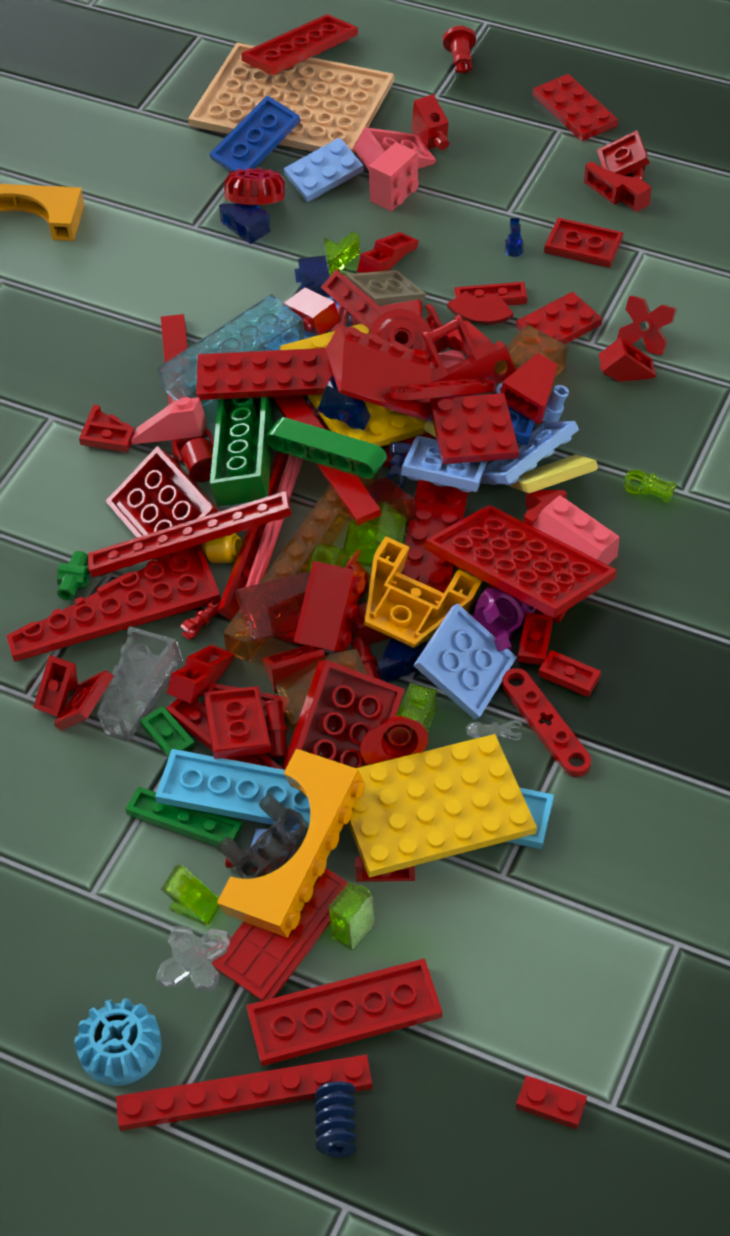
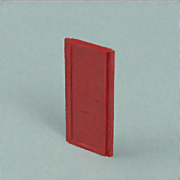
(264, 960)

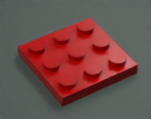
(473, 428)

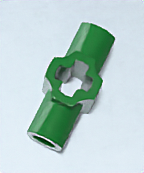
(73, 575)

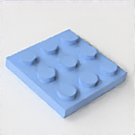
(425, 464)
(464, 661)

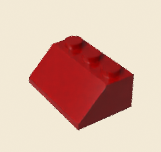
(329, 606)

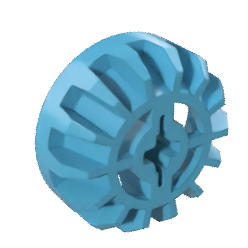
(113, 1060)

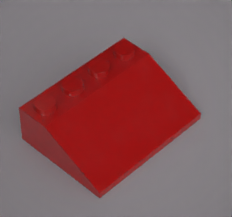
(370, 366)
(159, 496)
(341, 712)

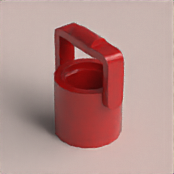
(196, 455)

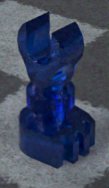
(514, 243)
(398, 451)

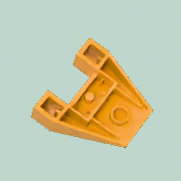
(408, 607)

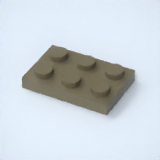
(386, 287)

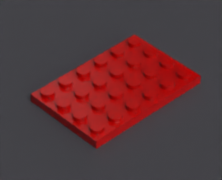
(521, 560)

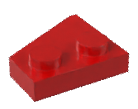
(106, 431)

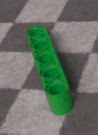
(326, 447)

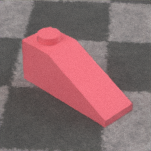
(177, 421)

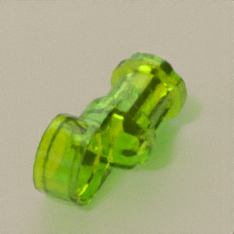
(650, 484)

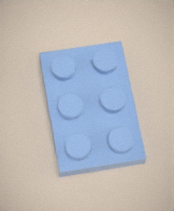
(323, 169)

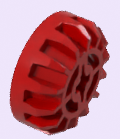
(254, 187)

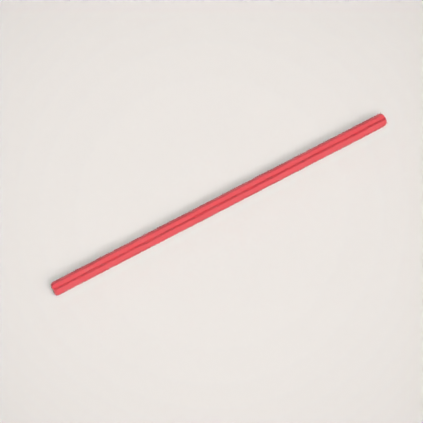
(286, 484)

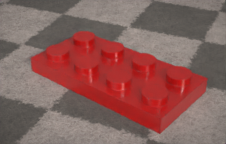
(575, 107)

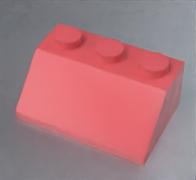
(578, 530)

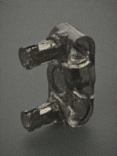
(273, 847)

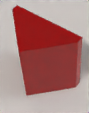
(287, 662)

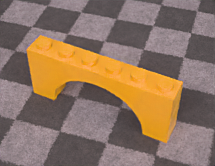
(56, 205)
(278, 897)

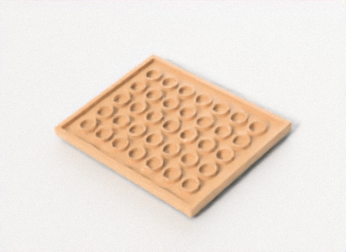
(327, 96)

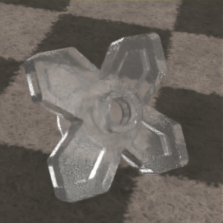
(193, 958)

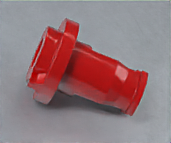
(459, 42)

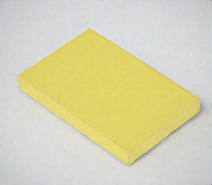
(555, 473)

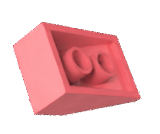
(376, 141)

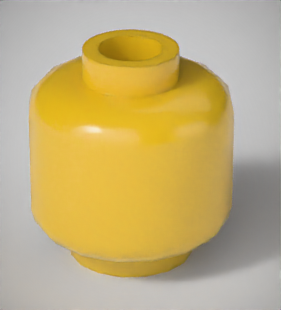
(223, 550)

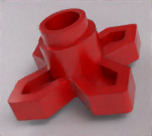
(639, 313)

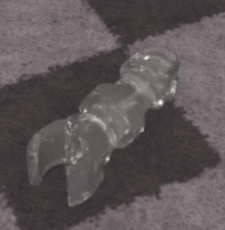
(477, 730)

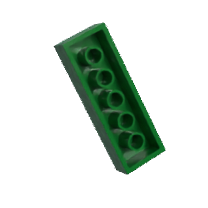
(240, 451)

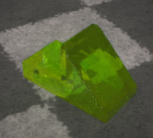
(341, 254)
(190, 896)

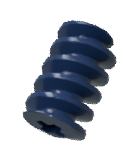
(334, 1119)

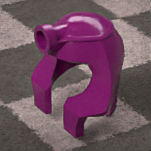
(500, 615)

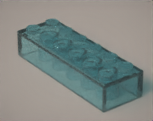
(257, 329)

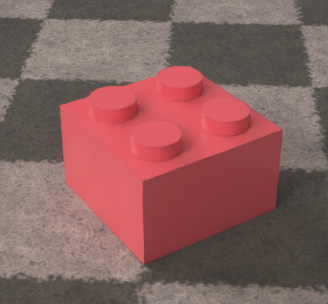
(393, 176)

